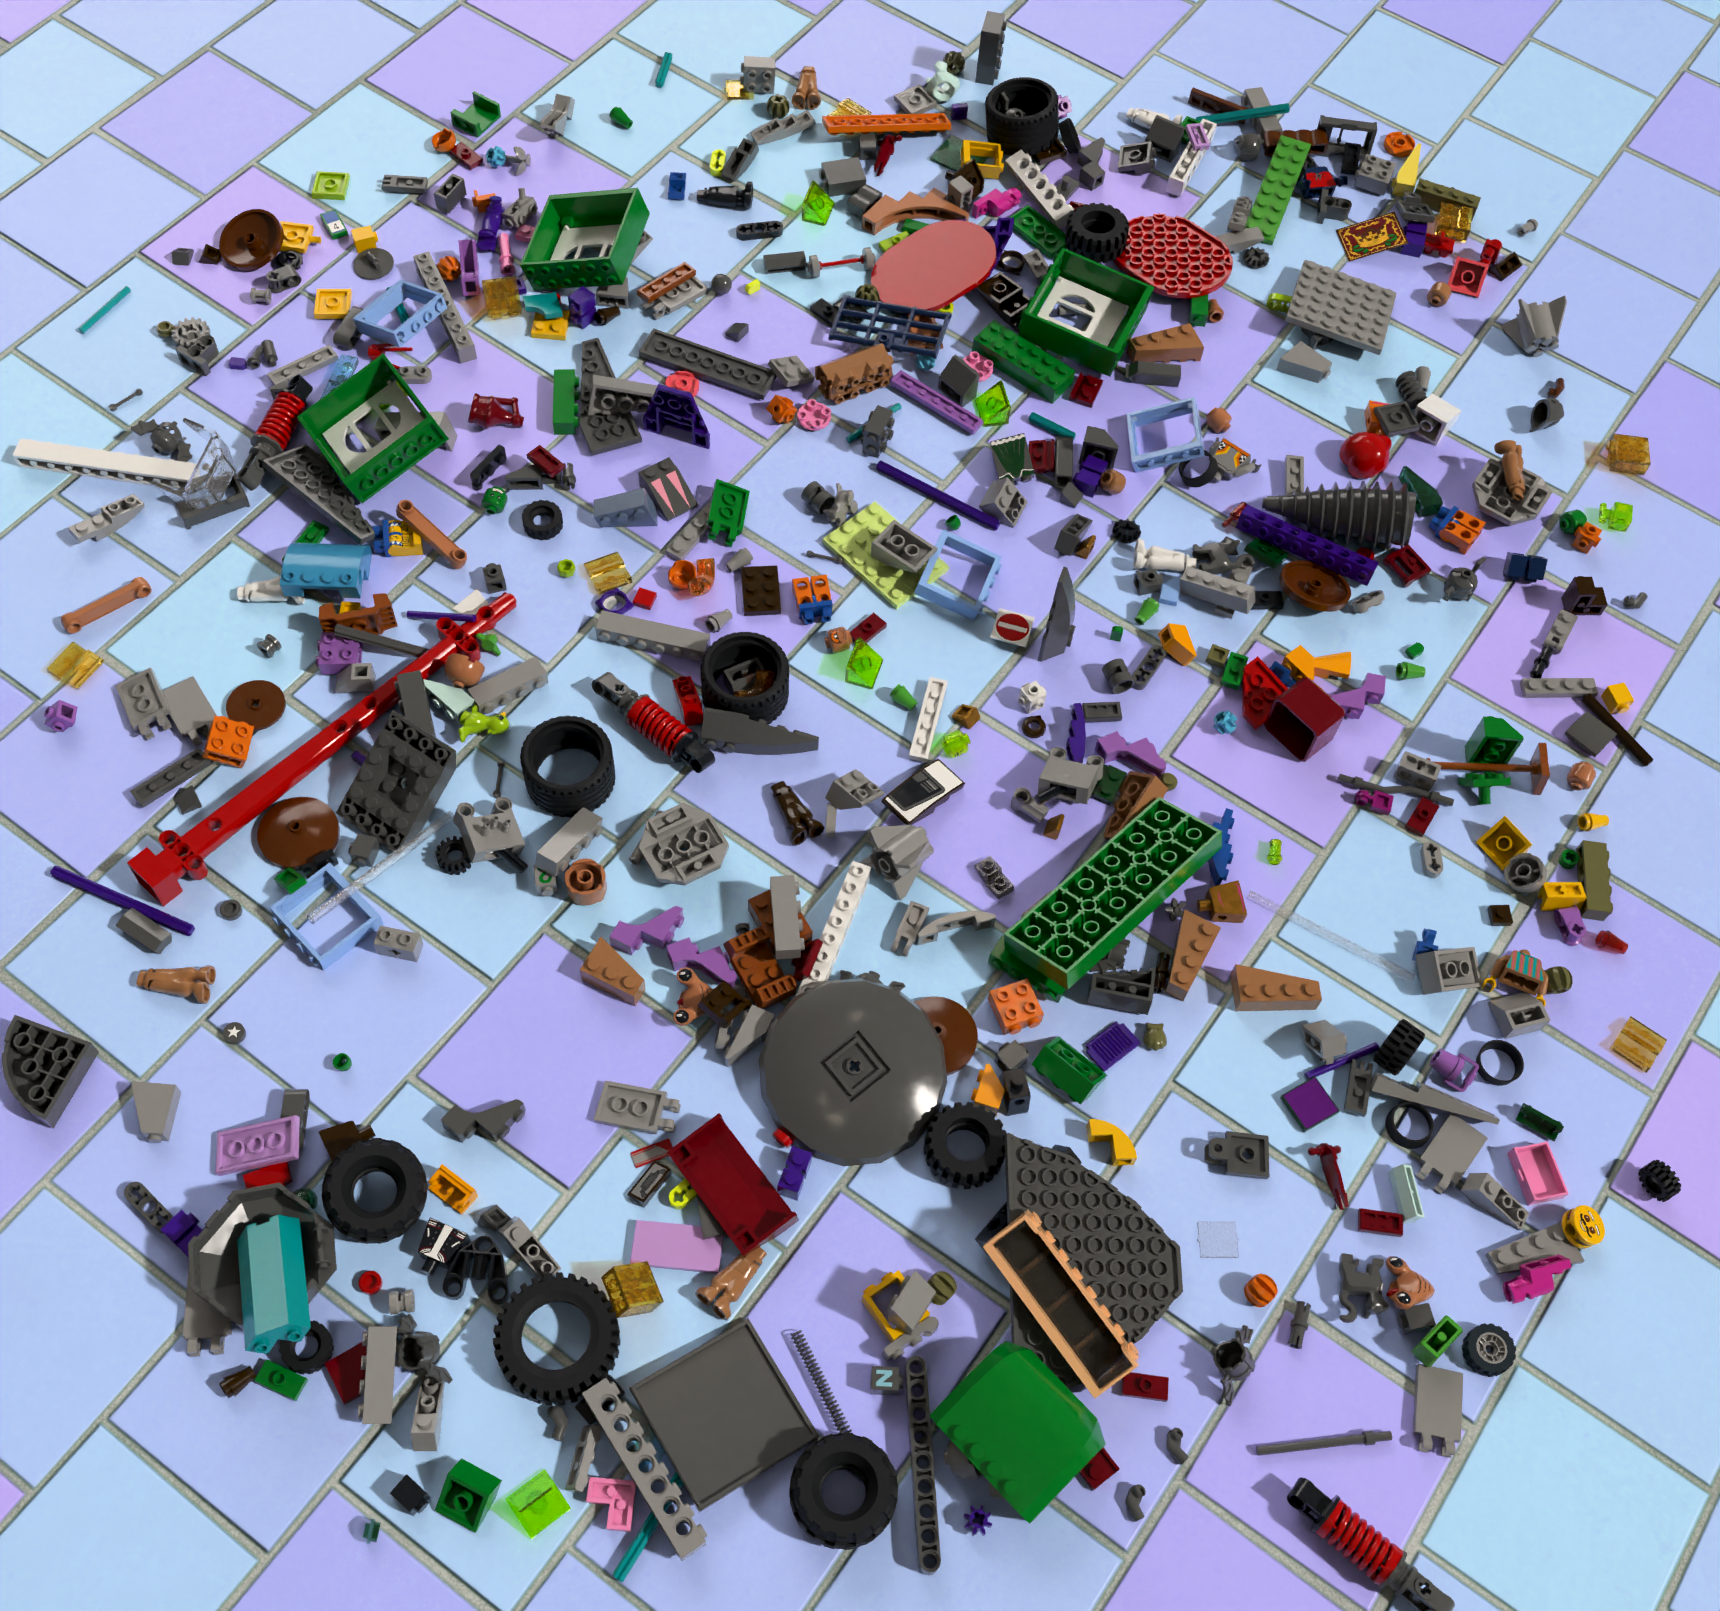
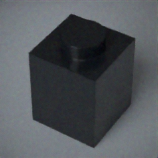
(410, 1495)

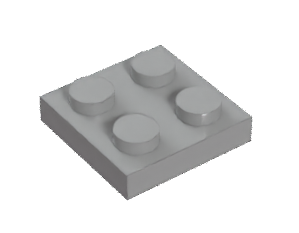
(915, 100)
(791, 371)

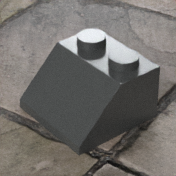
(1100, 445)

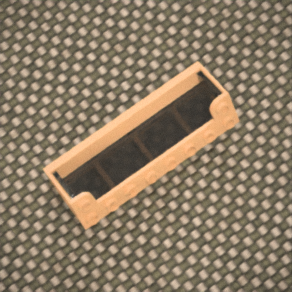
(1062, 1303)

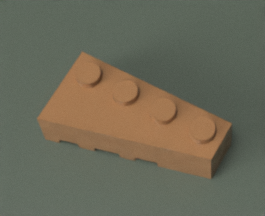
(1191, 947)

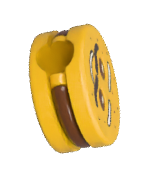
(1583, 1226)

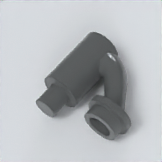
(267, 347)

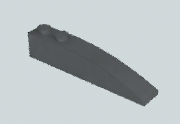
(1061, 618)
(742, 735)

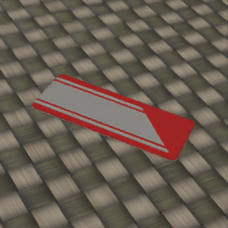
(650, 1153)

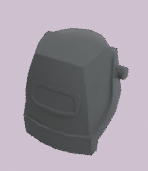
(1248, 146)
(1546, 414)

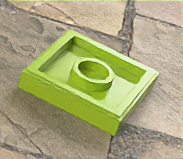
(330, 185)

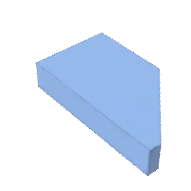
(1170, 592)

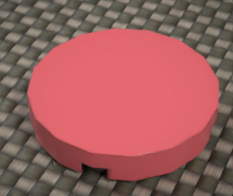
(683, 381)

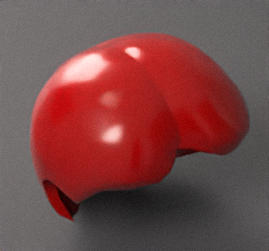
(1365, 454)

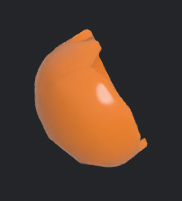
(444, 140)
(681, 574)

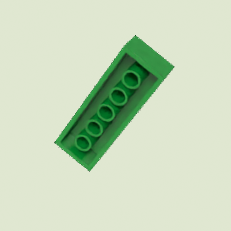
(1023, 361)

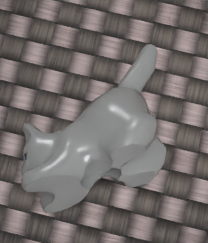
(842, 505)

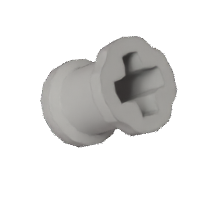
(261, 295)

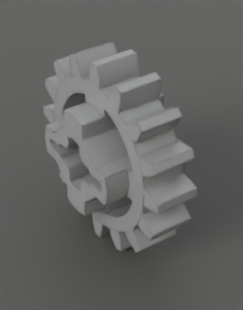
(189, 331)

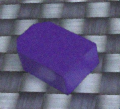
(237, 363)
(358, 758)

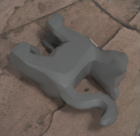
(1217, 556)
(1363, 1284)

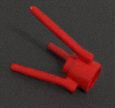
(376, 350)

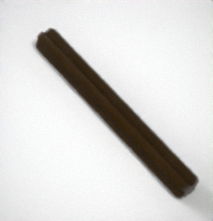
(1629, 742)

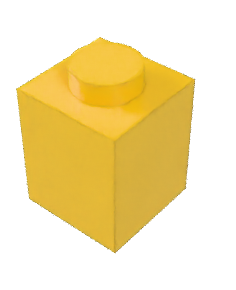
(364, 238)
(1617, 698)

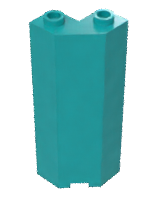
(273, 1283)

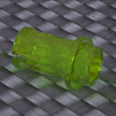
(1274, 856)

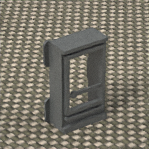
(1328, 123)
(232, 503)

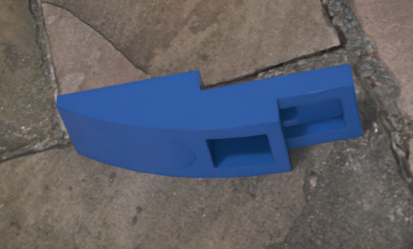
(1219, 861)

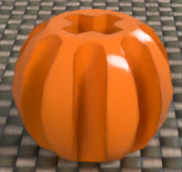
(449, 268)
(1260, 1290)

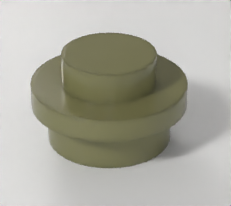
(164, 329)
(1168, 780)

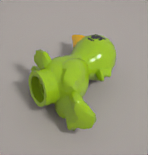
(476, 722)

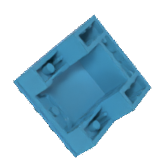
(325, 567)

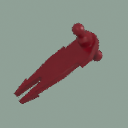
(886, 149)
(1328, 1157)

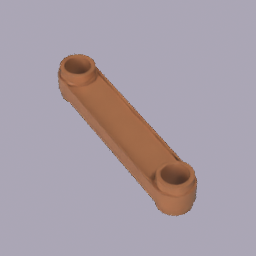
(431, 534)
(136, 589)

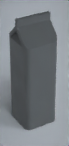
(1154, 373)
(1063, 461)

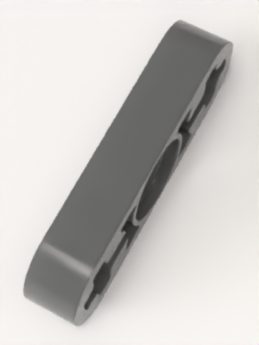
(1148, 660)
(147, 1197)

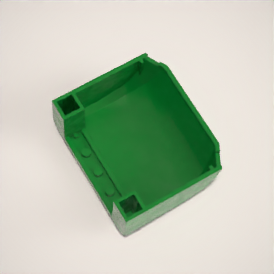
(1020, 1428)

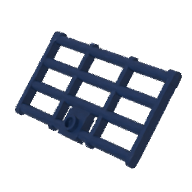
(888, 336)

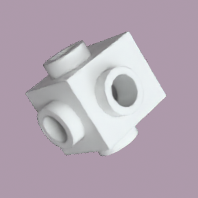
(1032, 697)

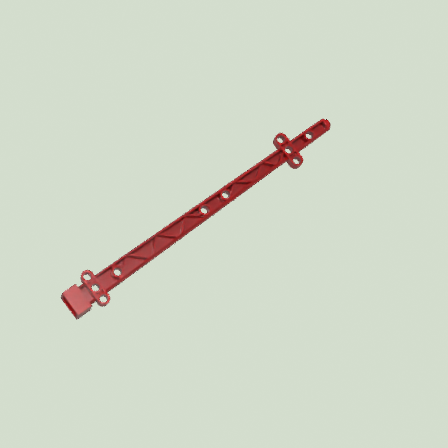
(162, 871)

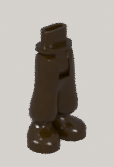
(795, 813)

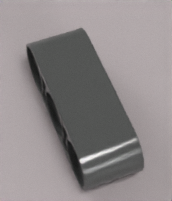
(347, 333)
(297, 1103)

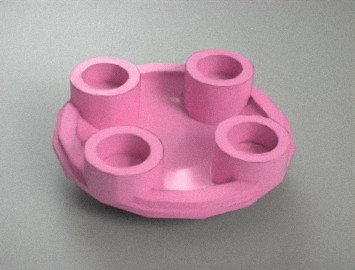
(980, 364)
(814, 415)

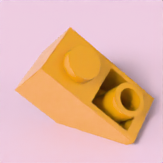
(1177, 643)
(1300, 663)
(989, 1091)

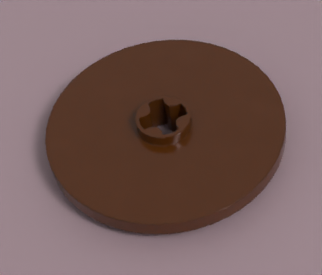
(259, 692)

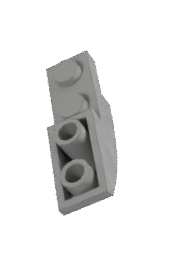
(1240, 214)
(110, 520)

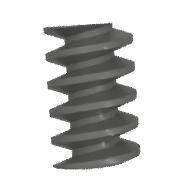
(1410, 389)

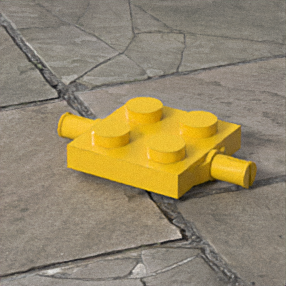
(298, 236)

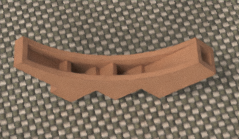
(911, 206)

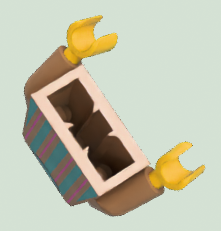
(1520, 972)

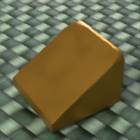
(1086, 547)
(966, 715)
(1053, 827)

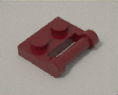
(1410, 561)

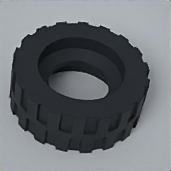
(538, 508)
(315, 1362)

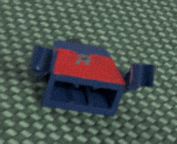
(1318, 178)

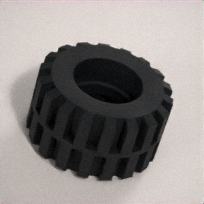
(1399, 1047)

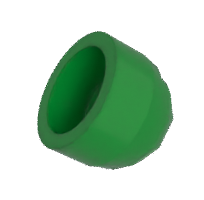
(953, 522)
(339, 1062)

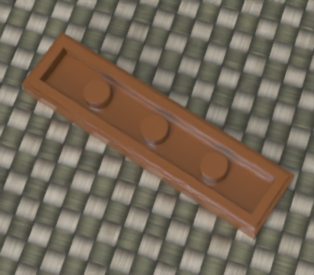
(666, 282)

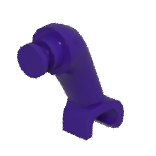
(492, 220)

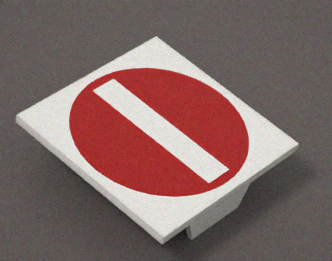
(1012, 627)

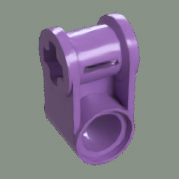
(1570, 925)

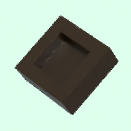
(1500, 915)

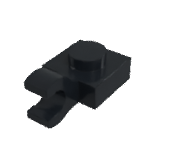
(319, 862)

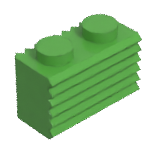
(1437, 1341)

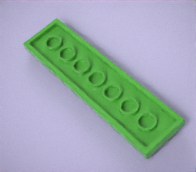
(1277, 187)

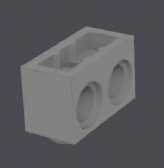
(1417, 771)

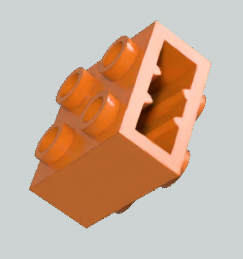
(228, 741)
(1015, 1007)

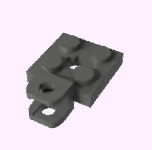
(1412, 209)
(1230, 1151)

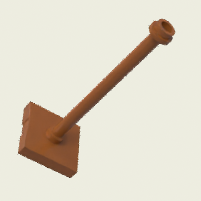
(1538, 767)

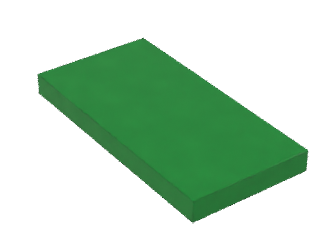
(1039, 231)

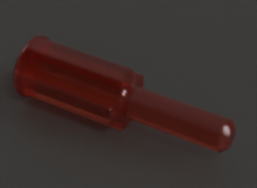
(1234, 514)

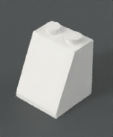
(1435, 418)

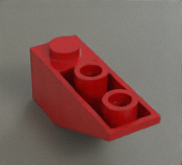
(688, 700)

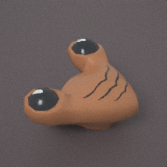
(690, 997)
(1409, 1286)

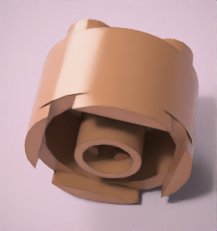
(586, 882)

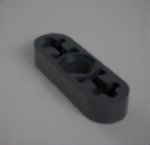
(748, 235)

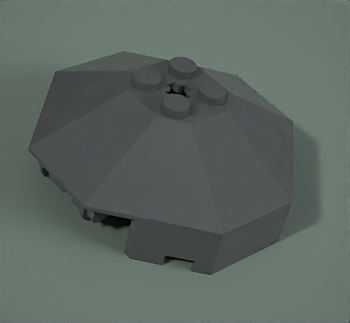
(214, 1252)

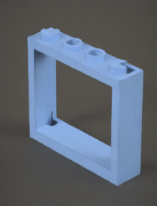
(368, 318)
(1169, 455)
(948, 600)
(315, 882)

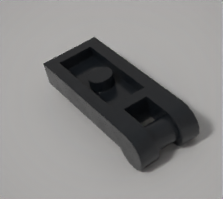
(488, 467)

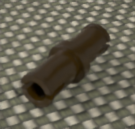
(1161, 972)

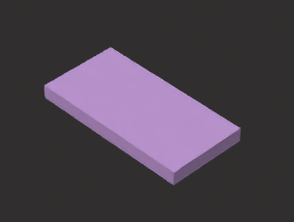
(257, 1145)
(675, 1247)

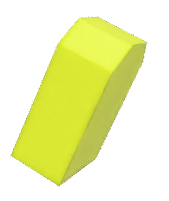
(752, 287)

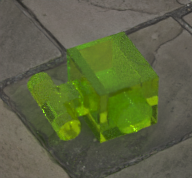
(1618, 516)

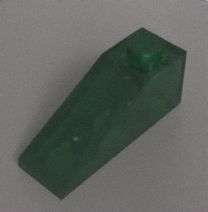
(1427, 498)

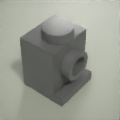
(493, 574)
(1147, 582)

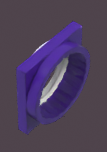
(615, 594)

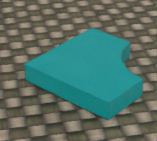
(545, 304)

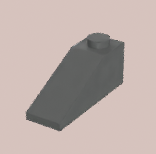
(1072, 534)

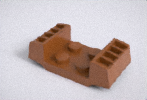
(371, 619)
(759, 969)

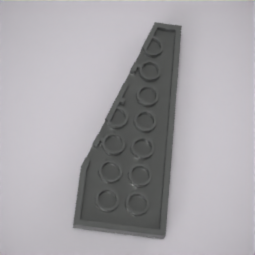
(599, 430)
(319, 486)

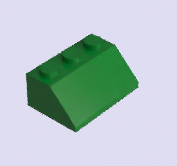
(1492, 742)
(1068, 1070)

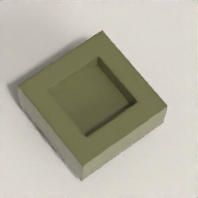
(1217, 655)

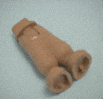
(807, 89)
(1513, 466)
(180, 981)
(732, 1282)

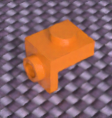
(481, 201)

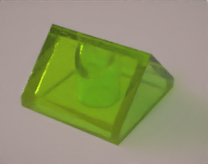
(816, 205)
(994, 406)
(863, 665)
(538, 1503)

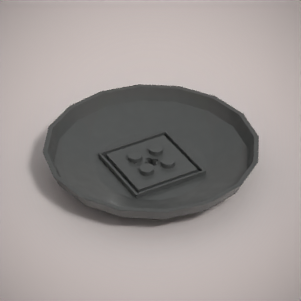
(845, 1112)

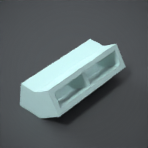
(1406, 1193)

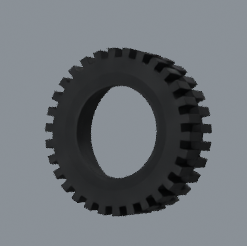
(575, 1379)

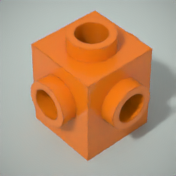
(781, 409)
(1586, 537)

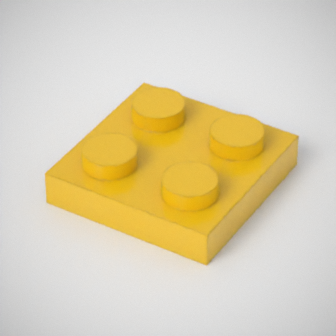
(332, 303)
(550, 328)

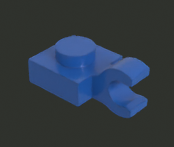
(1282, 673)
(1427, 945)

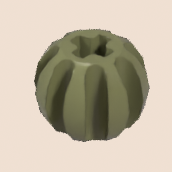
(955, 62)
(778, 106)
(867, 292)
(1559, 980)
(943, 1285)

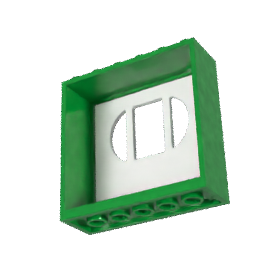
(580, 222)
(1107, 293)
(390, 457)

